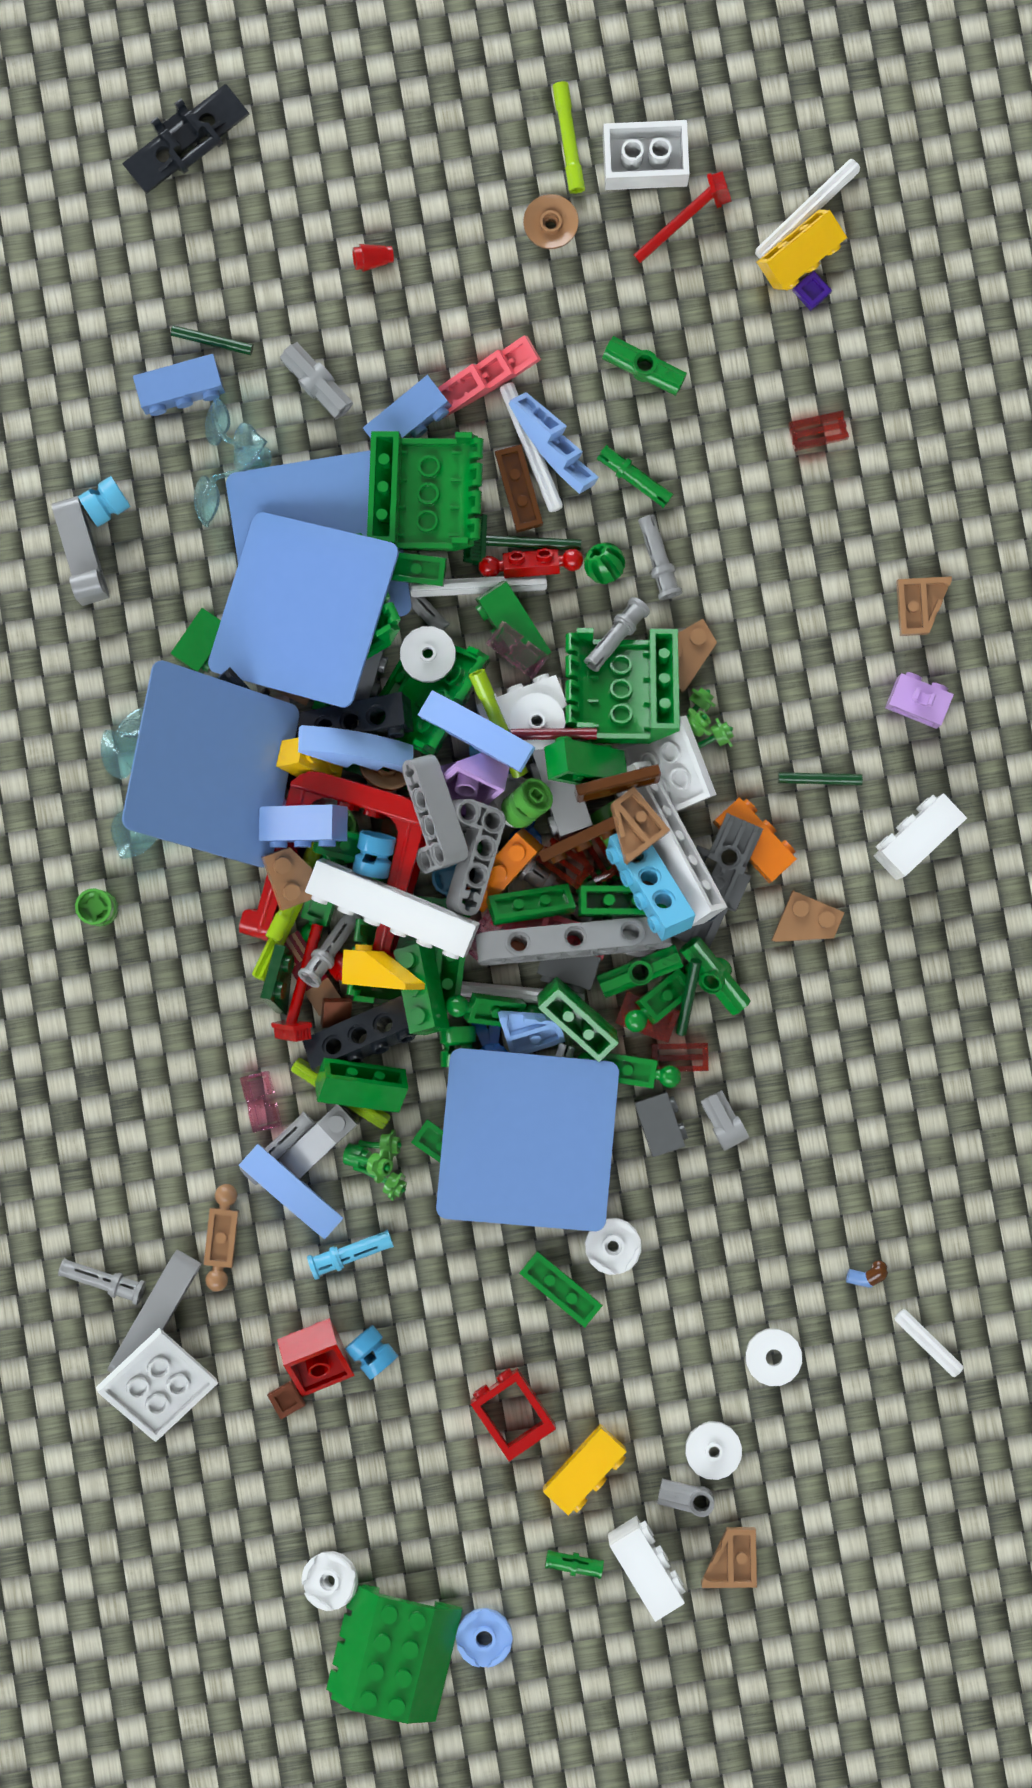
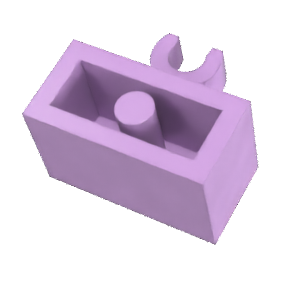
(919, 700)

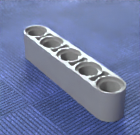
(159, 1305)

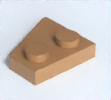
(919, 603)
(693, 649)
(636, 824)
(288, 877)
(807, 920)
(733, 1561)

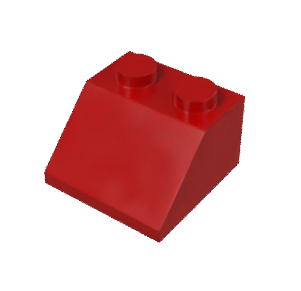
(315, 1357)

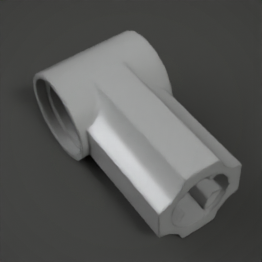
(727, 1126)
(682, 1496)

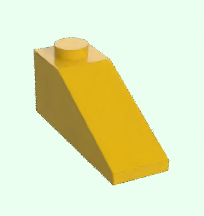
(376, 969)

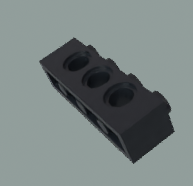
(368, 711)
(350, 1031)

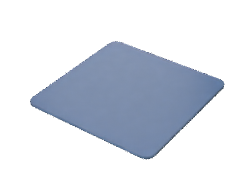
(314, 491)
(303, 608)
(207, 763)
(527, 1140)

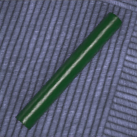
(212, 340)
(820, 778)
(688, 996)

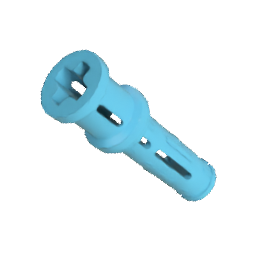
(337, 1258)

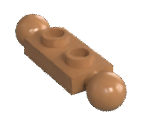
(221, 1237)

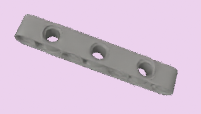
(551, 941)

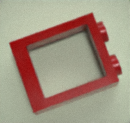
(527, 1438)

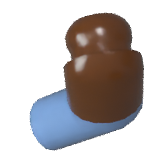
(870, 1278)

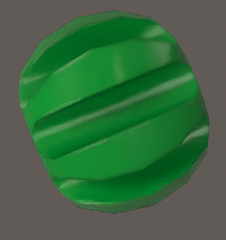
(604, 563)

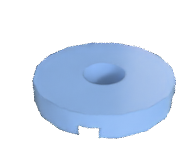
(489, 1621)

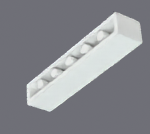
(681, 855)
(392, 908)

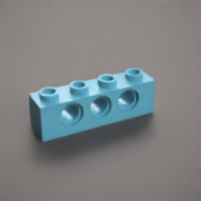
(663, 921)

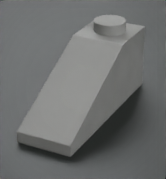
(319, 1140)

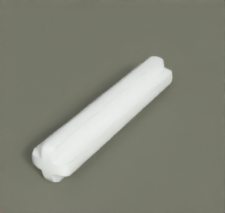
(929, 1343)

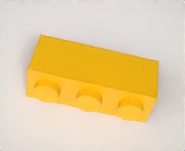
(802, 250)
(585, 1470)

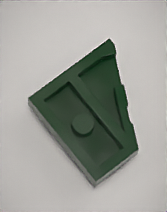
(278, 980)

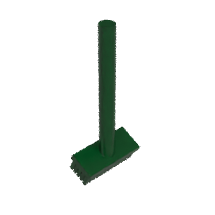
(478, 551)

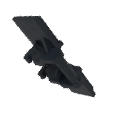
(181, 133)

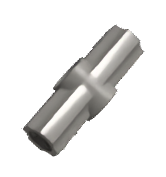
(316, 380)

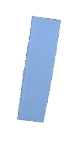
(547, 436)
(476, 731)
(350, 747)
(291, 1191)

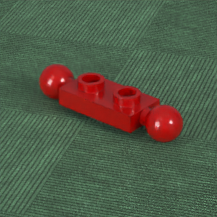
(531, 563)

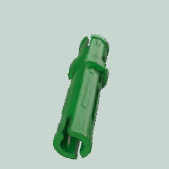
(637, 478)

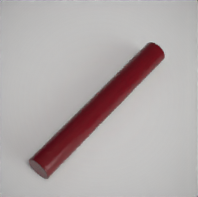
(553, 733)

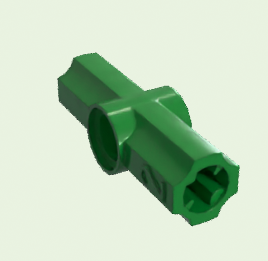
(628, 356)
(716, 976)
(622, 979)

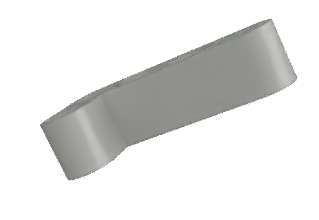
(81, 554)
(435, 815)
(481, 863)

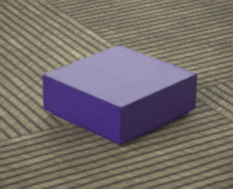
(812, 290)

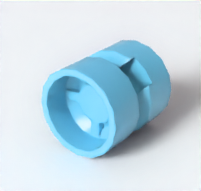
(104, 501)

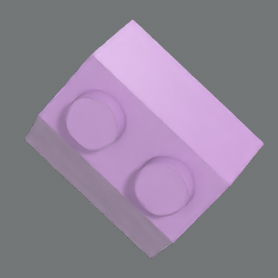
(476, 778)

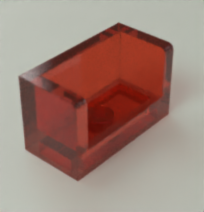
(661, 1030)

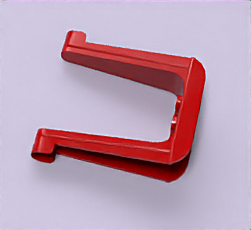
(320, 788)

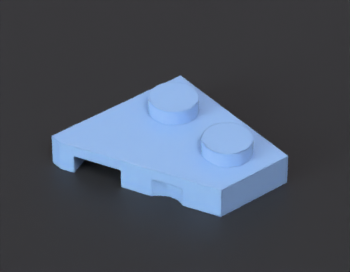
(529, 1031)

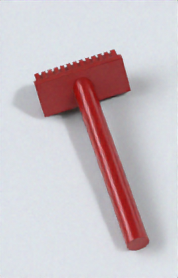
(718, 190)
(292, 1028)

